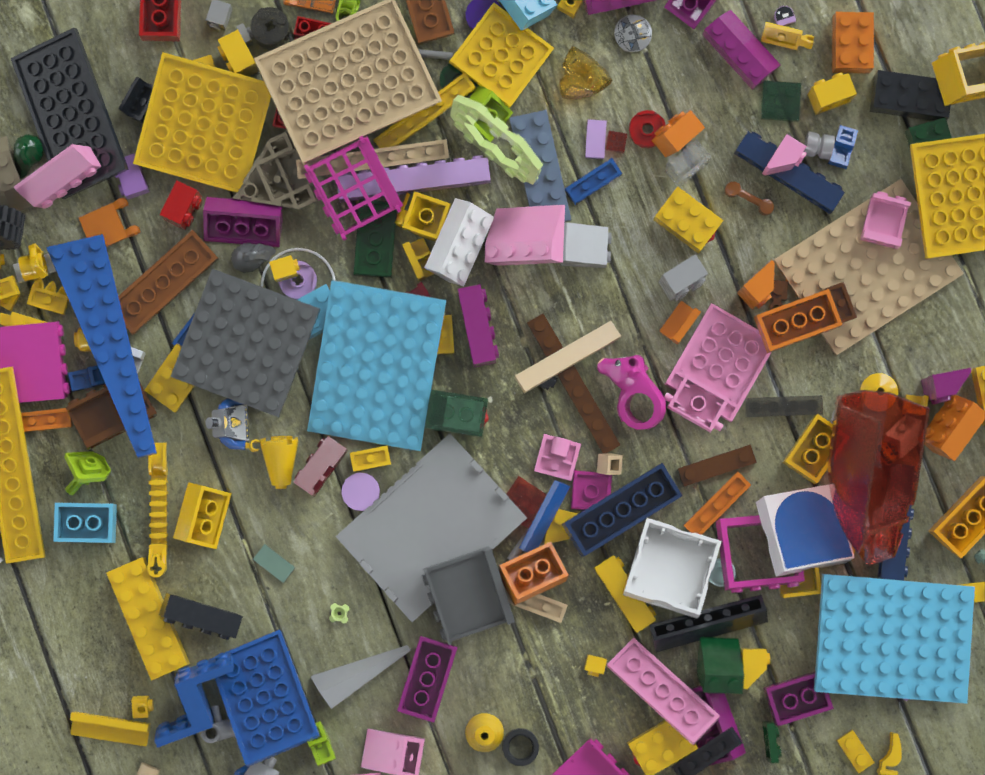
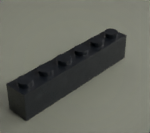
(710, 623)

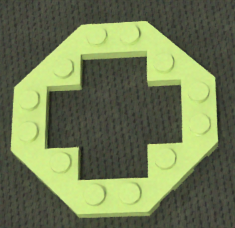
(467, 112)

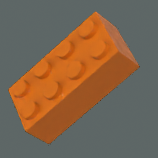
(798, 321)

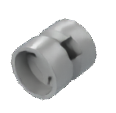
(819, 145)

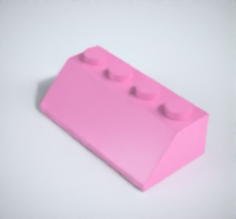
(58, 176)

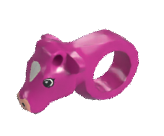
(631, 378)

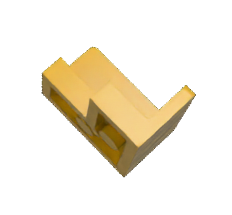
(810, 586)

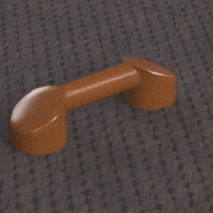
(734, 189)

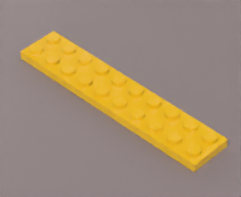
(18, 505)

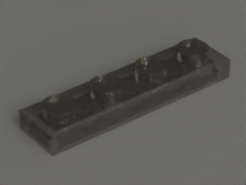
(783, 406)

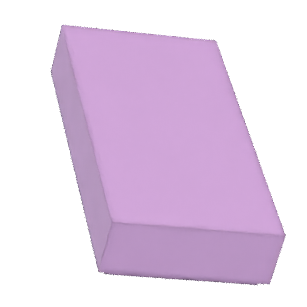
(595, 139)

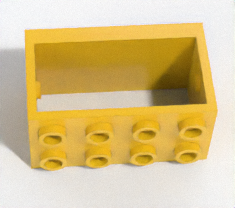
(951, 76)

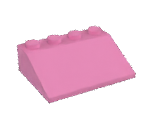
(526, 236)

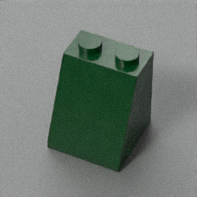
(720, 665)

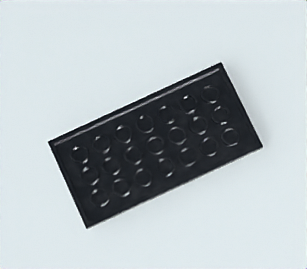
(68, 104)

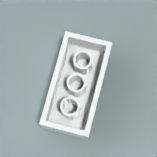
(459, 242)

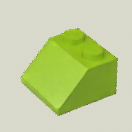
(495, 107)

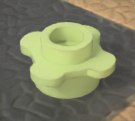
(334, 613)

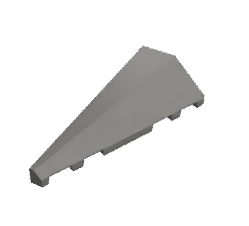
(344, 680)

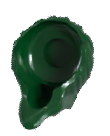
(27, 152)

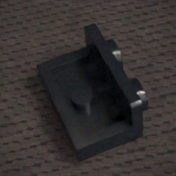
(137, 100)

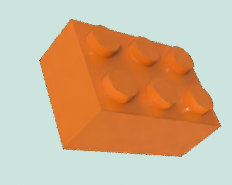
(853, 42)
(953, 427)
(532, 573)

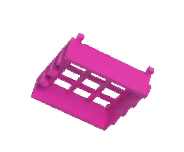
(378, 173)

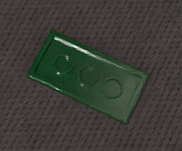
(375, 242)

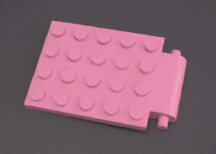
(716, 369)

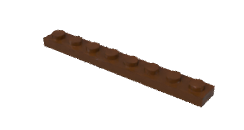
(575, 387)

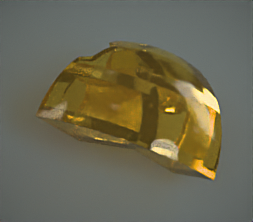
(582, 76)

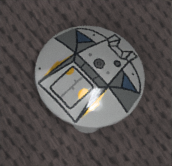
(633, 33)

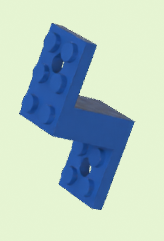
(194, 699)

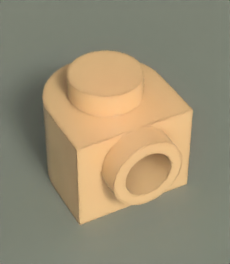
(146, 769)

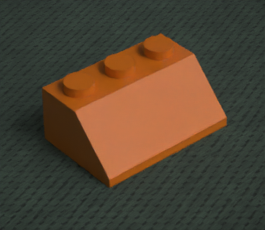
(758, 288)

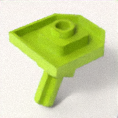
(86, 468)

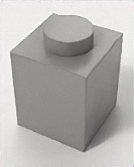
(219, 15)

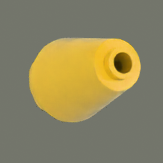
(279, 459)
(484, 723)

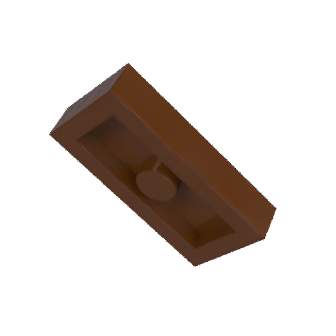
(842, 302)

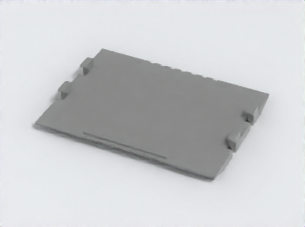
(428, 518)

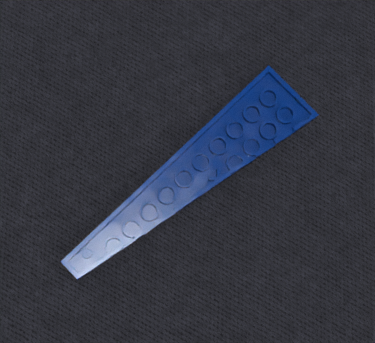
(94, 298)

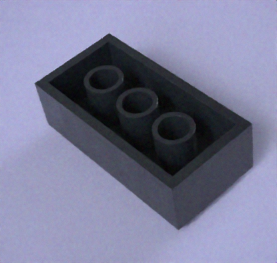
(907, 96)

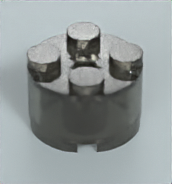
(265, 19)

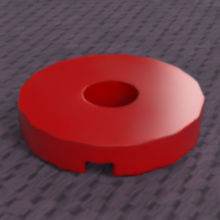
(638, 121)

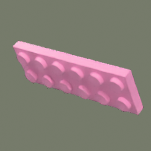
(663, 691)

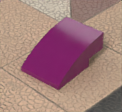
(690, 11)

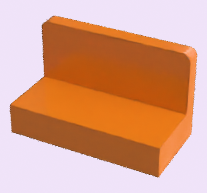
(679, 322)

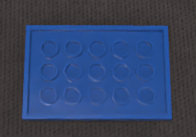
(266, 700)

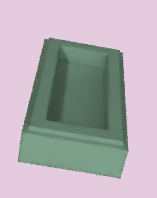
(274, 563)

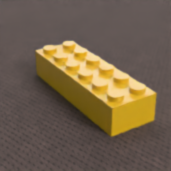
(141, 606)

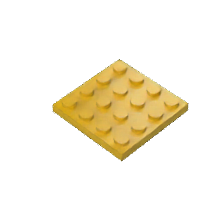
(501, 55)

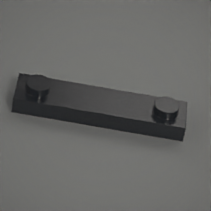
(708, 753)

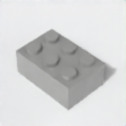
(682, 278)

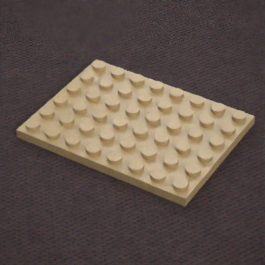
(347, 80)
(877, 277)

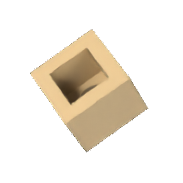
(609, 464)

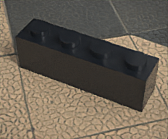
(200, 615)

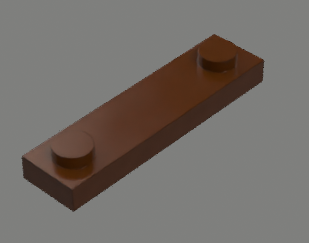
(716, 465)

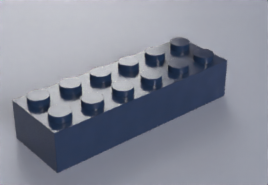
(621, 510)

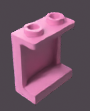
(885, 220)

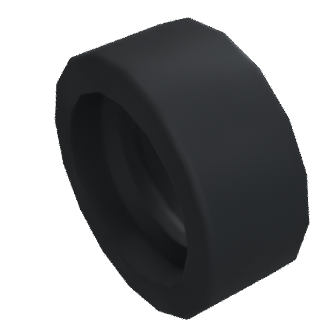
(520, 732)

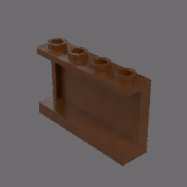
(98, 417)

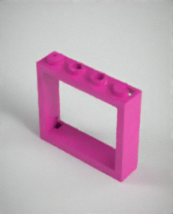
(726, 563)

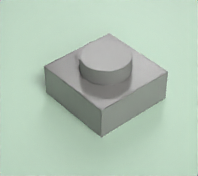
(246, 34)

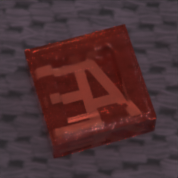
(616, 141)

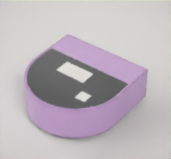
(784, 16)

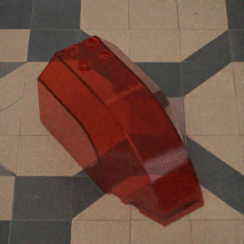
(875, 468)

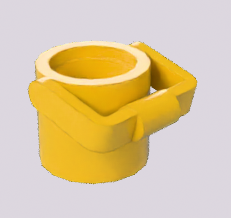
(34, 264)

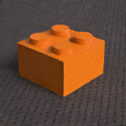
(677, 133)

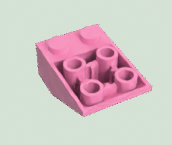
(392, 752)

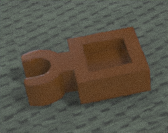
(779, 293)

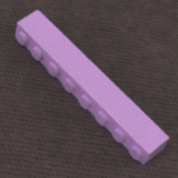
(423, 177)

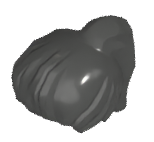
(250, 256)

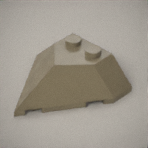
(275, 177)
(9, 178)

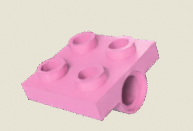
(557, 457)

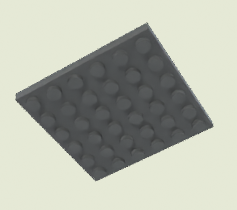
(245, 342)

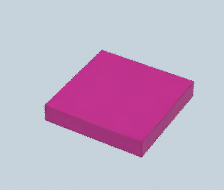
(589, 488)

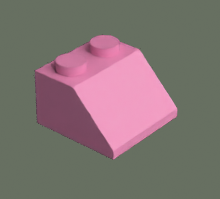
(786, 156)

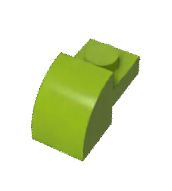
(322, 747)

